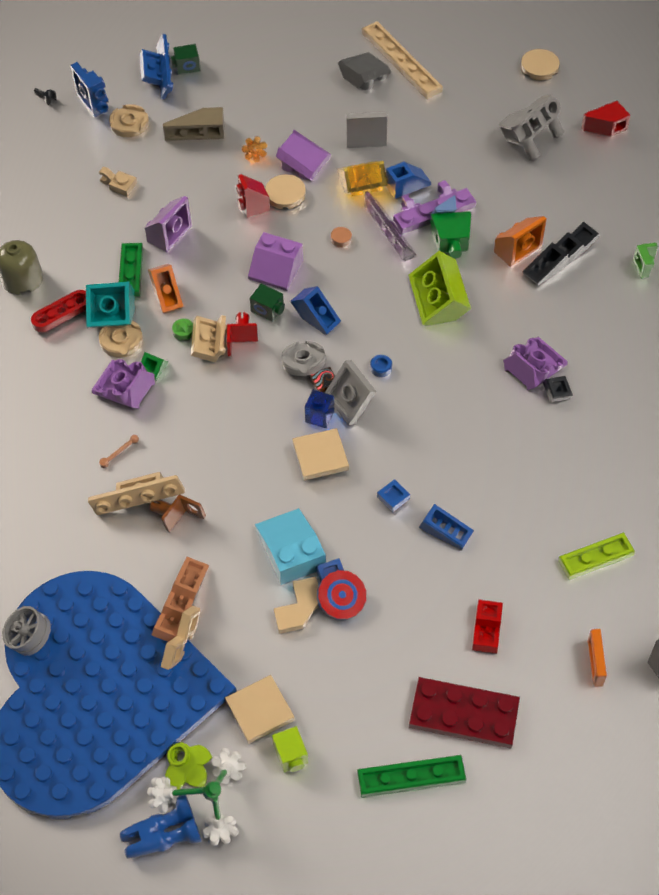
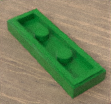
(131, 265)

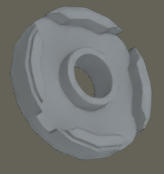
(303, 367)

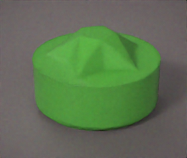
(182, 329)

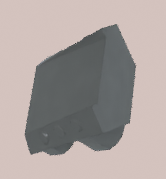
(363, 70)

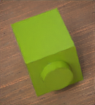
(290, 750)

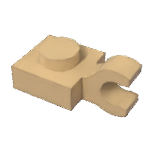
(120, 183)

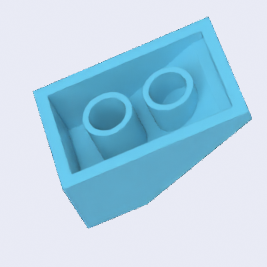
(291, 545)

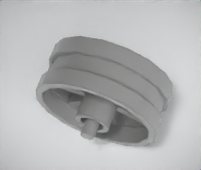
(31, 634)

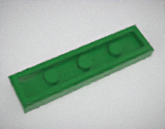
(411, 776)

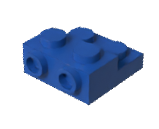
(90, 89)

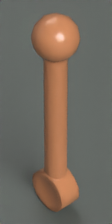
(104, 462)

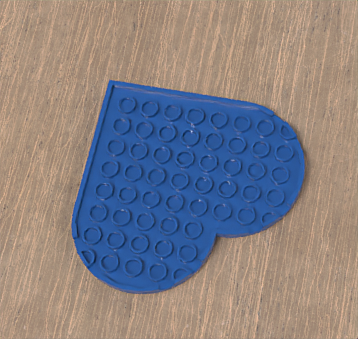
(95, 698)

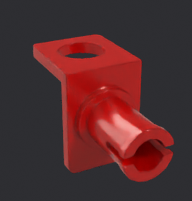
(241, 331)

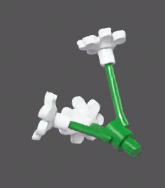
(218, 826)

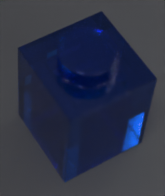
(319, 408)

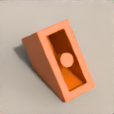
(165, 287)

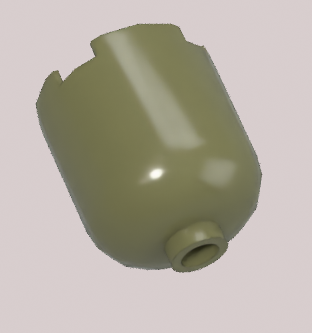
(19, 267)

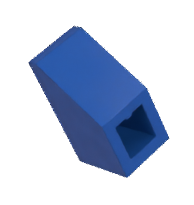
(405, 179)

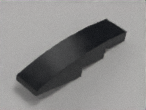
(561, 254)

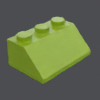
(439, 290)

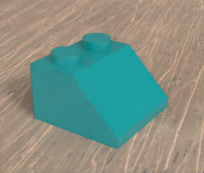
(109, 304)

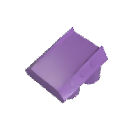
(302, 156)
(533, 362)
(124, 383)

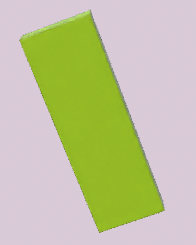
(596, 556)

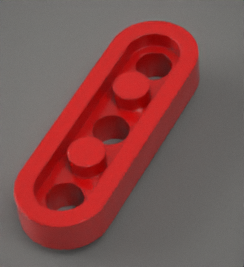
(51, 316)

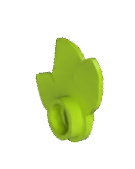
(191, 768)

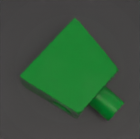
(451, 232)

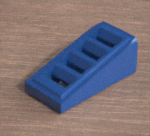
(435, 530)

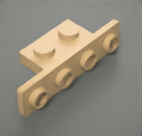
(137, 492)

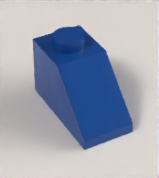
(315, 309)

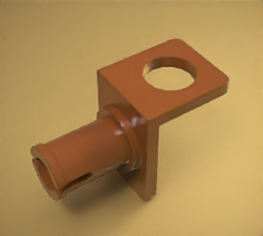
(173, 512)

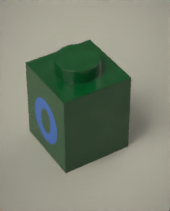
(186, 59)
(267, 302)

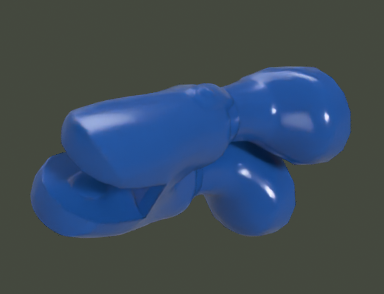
(153, 833)

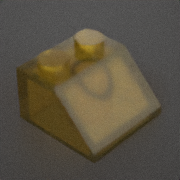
(363, 177)

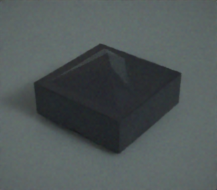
(557, 389)

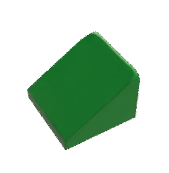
(154, 364)

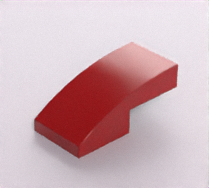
(487, 626)

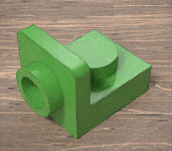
(644, 258)

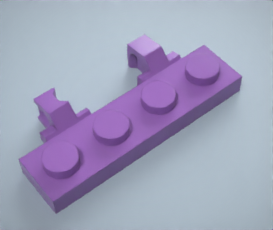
(417, 216)

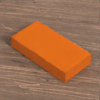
(597, 658)

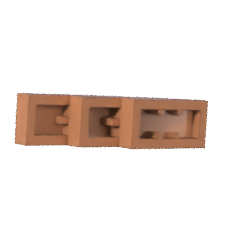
(180, 598)

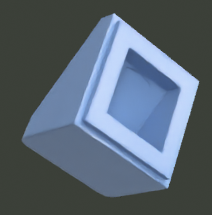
(446, 207)

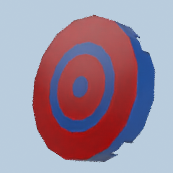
(341, 595)

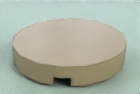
(540, 64)
(129, 121)
(285, 191)
(121, 340)

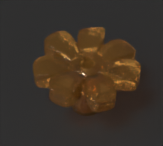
(254, 149)

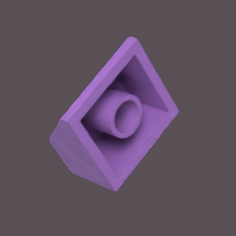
(169, 224)
(276, 261)

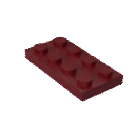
(464, 712)

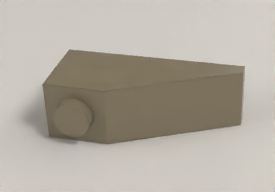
(197, 125)

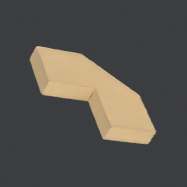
(297, 615)
(187, 628)

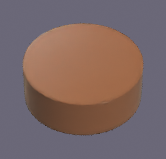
(341, 237)

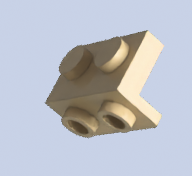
(208, 338)

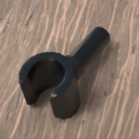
(47, 95)

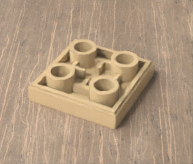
(320, 454)
(259, 709)

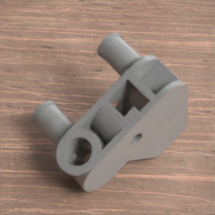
(520, 126)

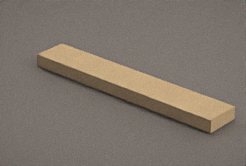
(402, 60)

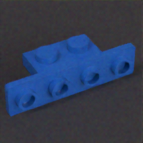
(156, 67)

